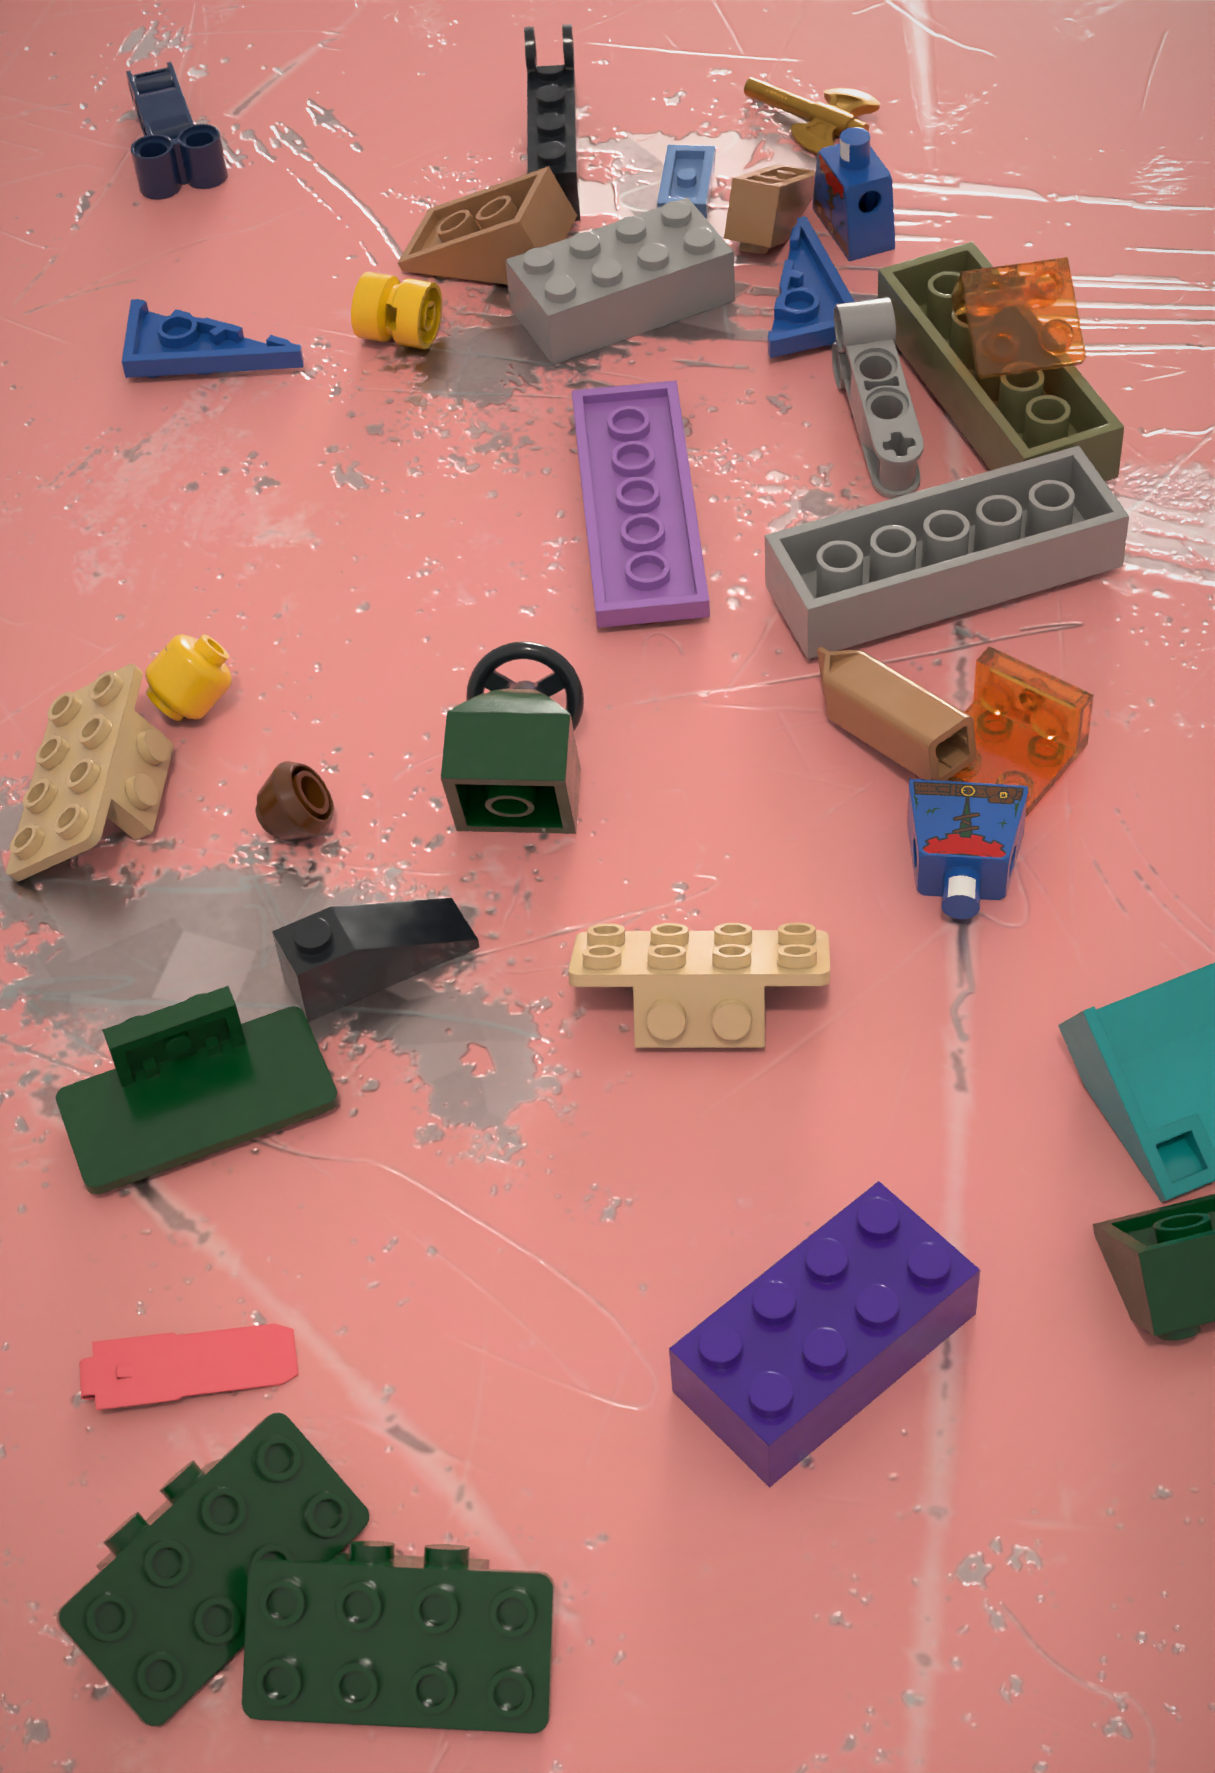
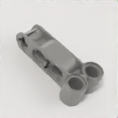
(878, 394)

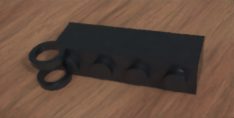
(553, 116)

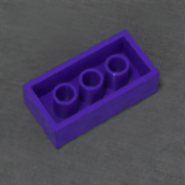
(823, 1332)

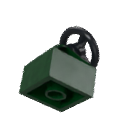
(514, 749)

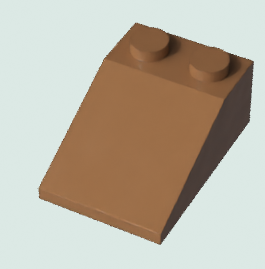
(483, 229)

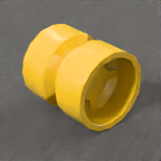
(397, 310)

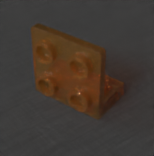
(1021, 317)
(1024, 725)

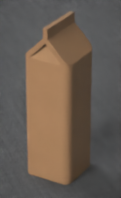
(896, 715)

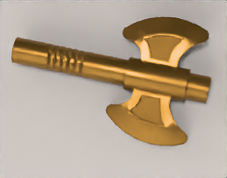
(824, 120)

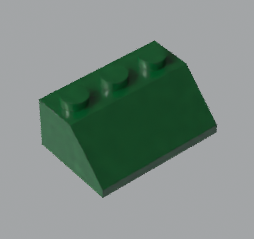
(1164, 1265)

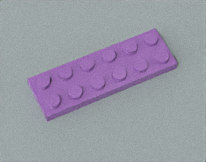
(639, 505)

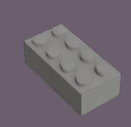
(620, 280)

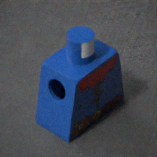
(855, 196)
(964, 840)

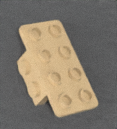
(91, 766)
(700, 984)

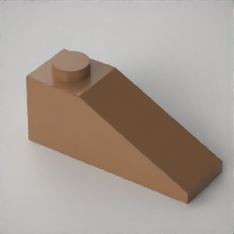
(767, 206)

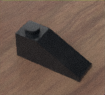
(366, 948)

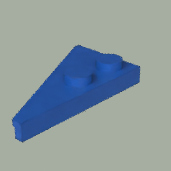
(806, 295)
(193, 345)

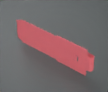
(190, 1364)

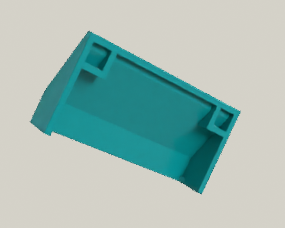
(1154, 1077)

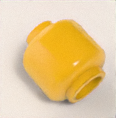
(188, 677)

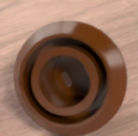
(294, 802)

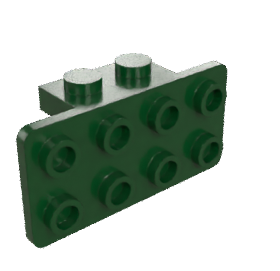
(191, 1087)
(176, 1584)
(399, 1641)

